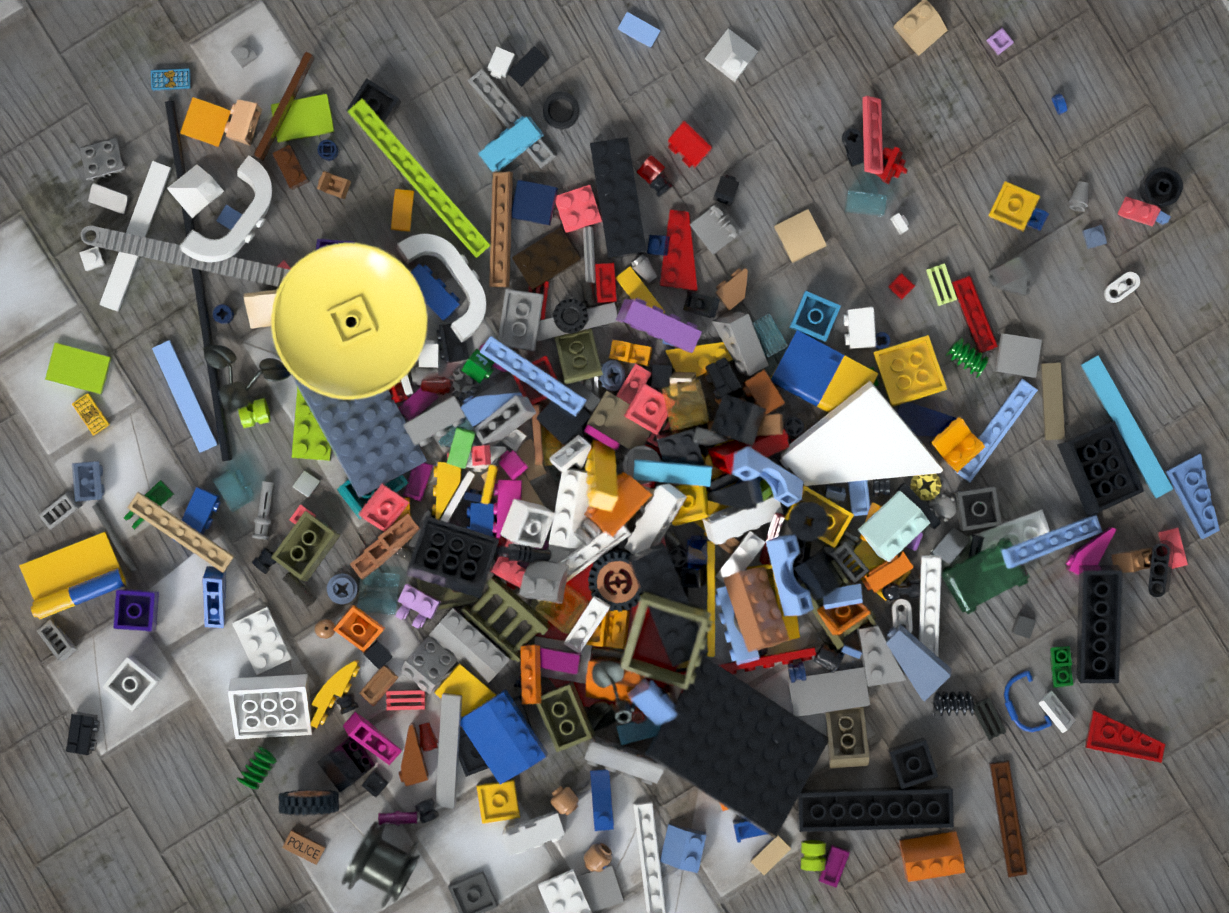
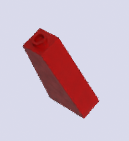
(723, 455)

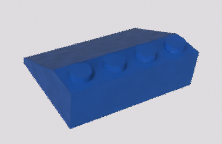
(503, 737)

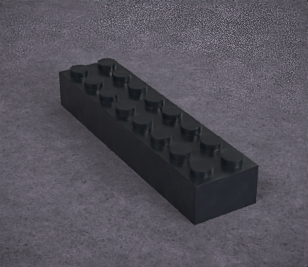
(875, 808)

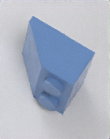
(683, 848)

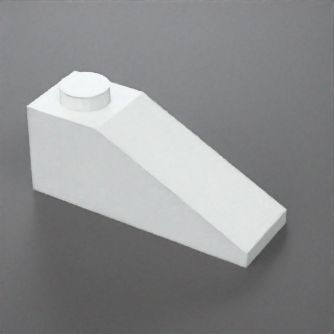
(742, 556)

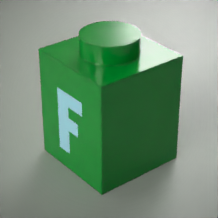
(478, 366)

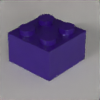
(136, 610)

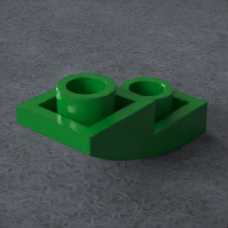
(1061, 666)

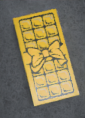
(90, 414)

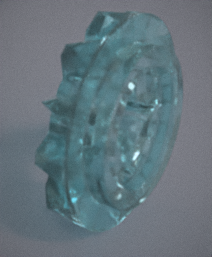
(447, 439)

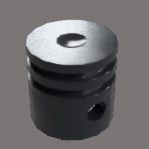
(828, 657)

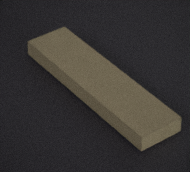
(1052, 401)

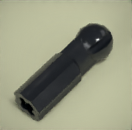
(893, 591)

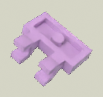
(418, 601)

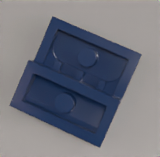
(534, 202)

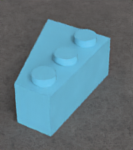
(511, 144)

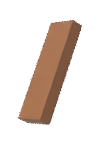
(537, 439)

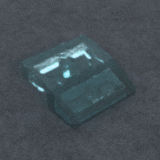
(379, 593)

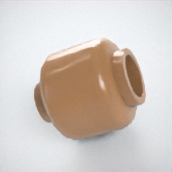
(564, 800)
(598, 857)

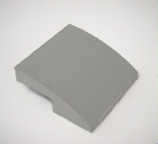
(1018, 355)

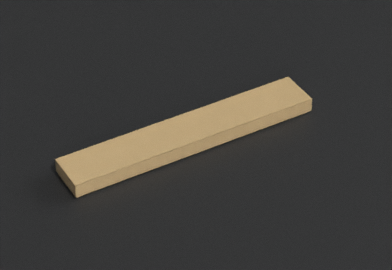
(180, 532)

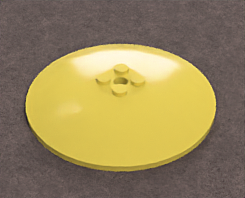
(313, 314)

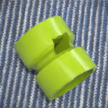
(254, 413)
(813, 855)

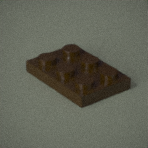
(546, 258)

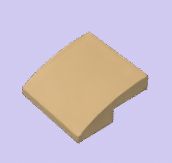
(800, 235)

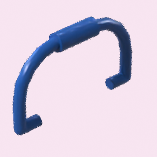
(1011, 710)

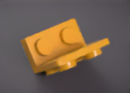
(957, 444)

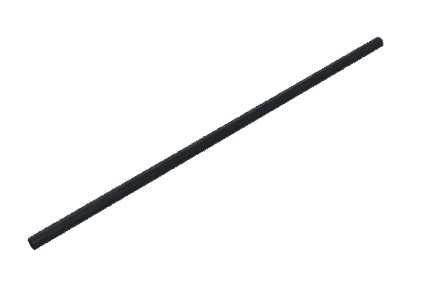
(199, 289)

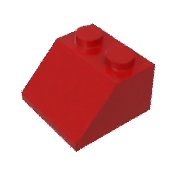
(689, 145)

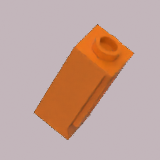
(887, 572)

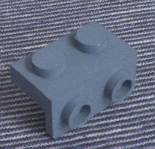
(87, 481)

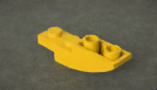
(336, 685)

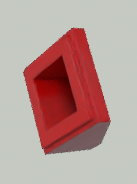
(650, 169)

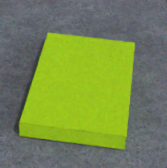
(306, 119)
(78, 368)

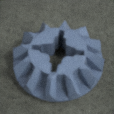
(615, 382)
(332, 588)

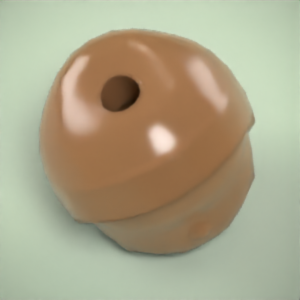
(321, 632)

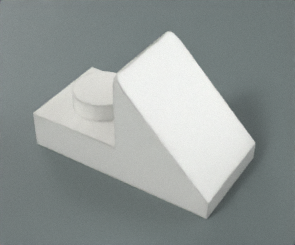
(572, 453)

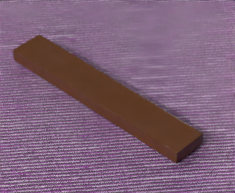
(284, 106)
(1008, 818)

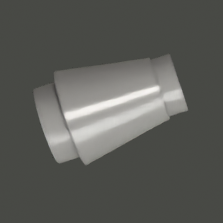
(1079, 198)
(643, 267)
(421, 373)

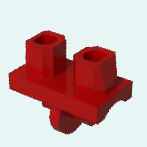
(894, 163)

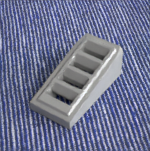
(68, 502)
(70, 647)

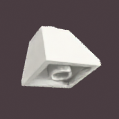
(731, 55)
(195, 190)

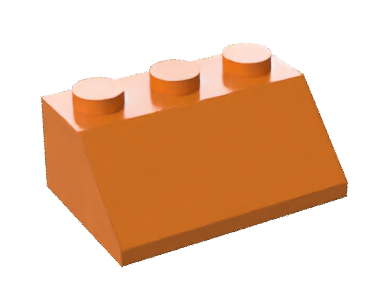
(630, 498)
(624, 686)
(932, 856)

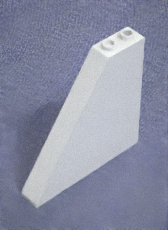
(858, 443)

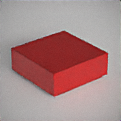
(901, 286)

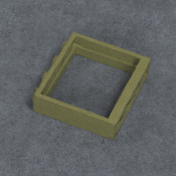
(656, 672)

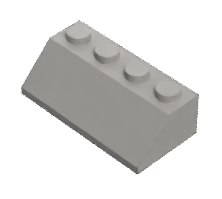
(469, 646)

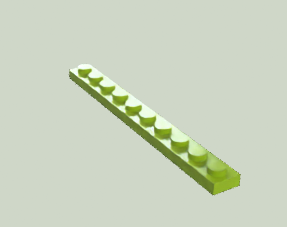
(419, 178)

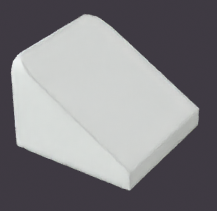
(306, 484)

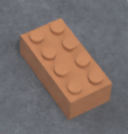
(756, 609)

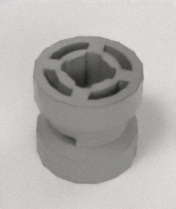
(587, 532)

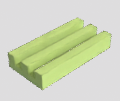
(948, 282)

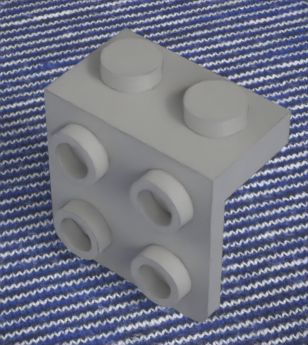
(428, 665)

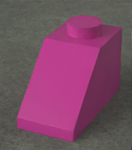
(512, 464)

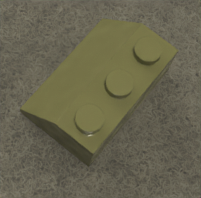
(306, 546)

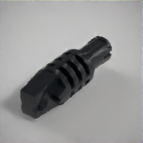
(524, 553)

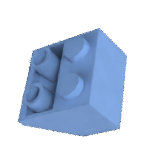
(652, 703)

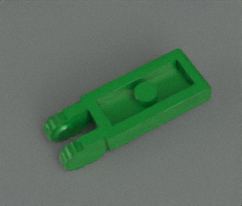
(159, 494)

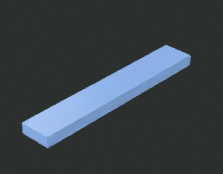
(533, 376)
(184, 396)
(999, 427)
(1051, 541)

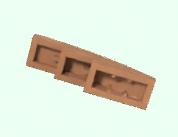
(386, 545)

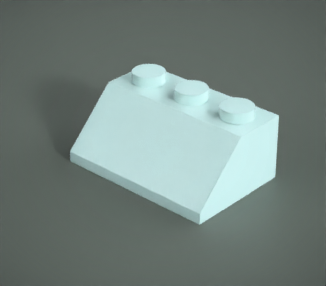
(893, 526)

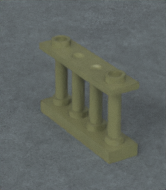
(510, 599)
(837, 639)

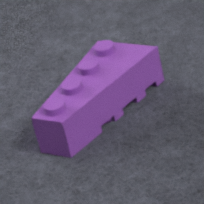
(659, 325)

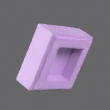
(1000, 41)

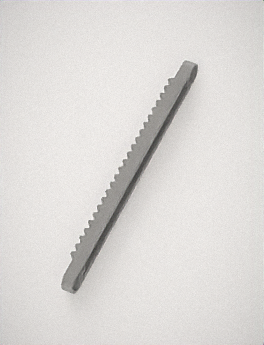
(172, 254)

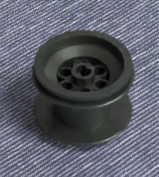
(381, 864)

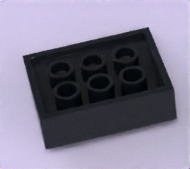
(1100, 468)
(453, 557)

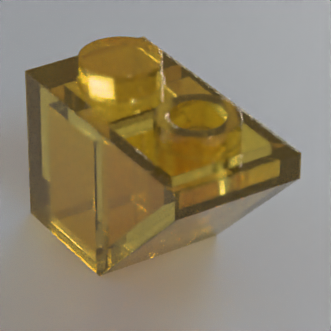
(550, 445)

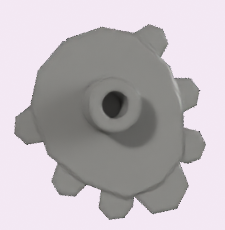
(943, 507)

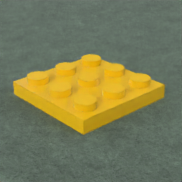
(910, 371)

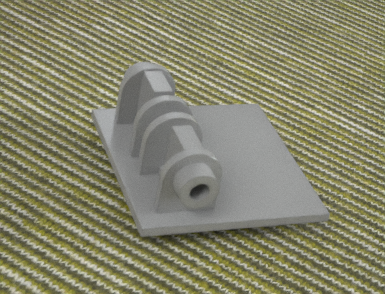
(102, 159)
(716, 228)

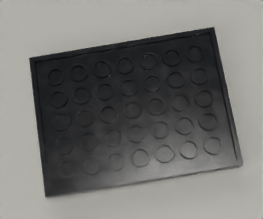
(738, 747)

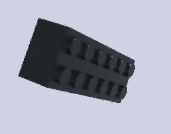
(618, 198)
(658, 577)
(1099, 623)

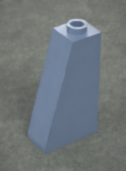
(919, 663)

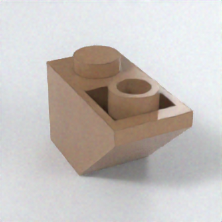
(734, 291)
(1133, 560)

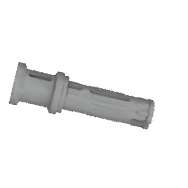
(266, 487)

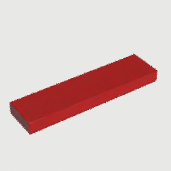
(974, 314)

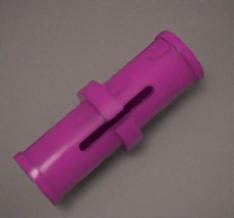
(397, 818)

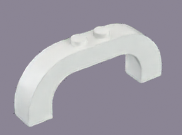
(221, 249)
(457, 266)

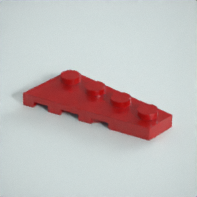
(679, 264)
(1116, 738)

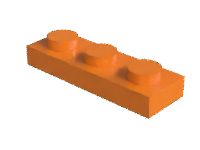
(530, 674)

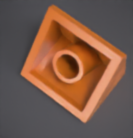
(843, 617)
(358, 628)

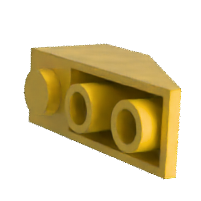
(448, 481)

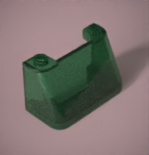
(983, 577)

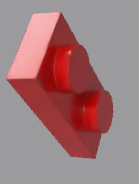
(605, 282)

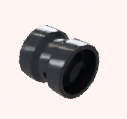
(264, 561)
(425, 806)

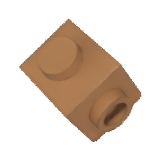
(333, 185)

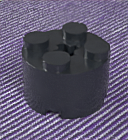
(1161, 177)
(818, 524)

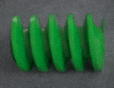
(968, 357)
(258, 769)

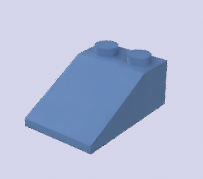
(482, 407)

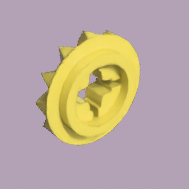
(924, 494)

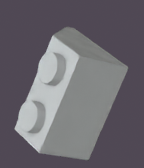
(544, 581)

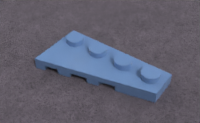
(1192, 489)

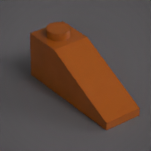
(413, 763)

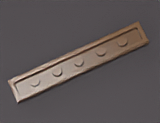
(501, 229)

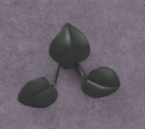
(236, 395)
(601, 713)

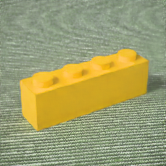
(601, 476)

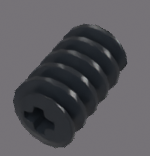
(953, 702)

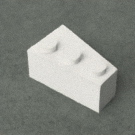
(533, 833)

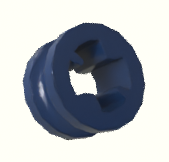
(882, 346)

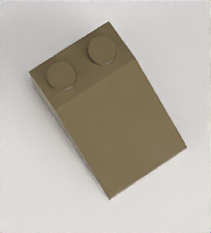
(610, 420)
(847, 738)

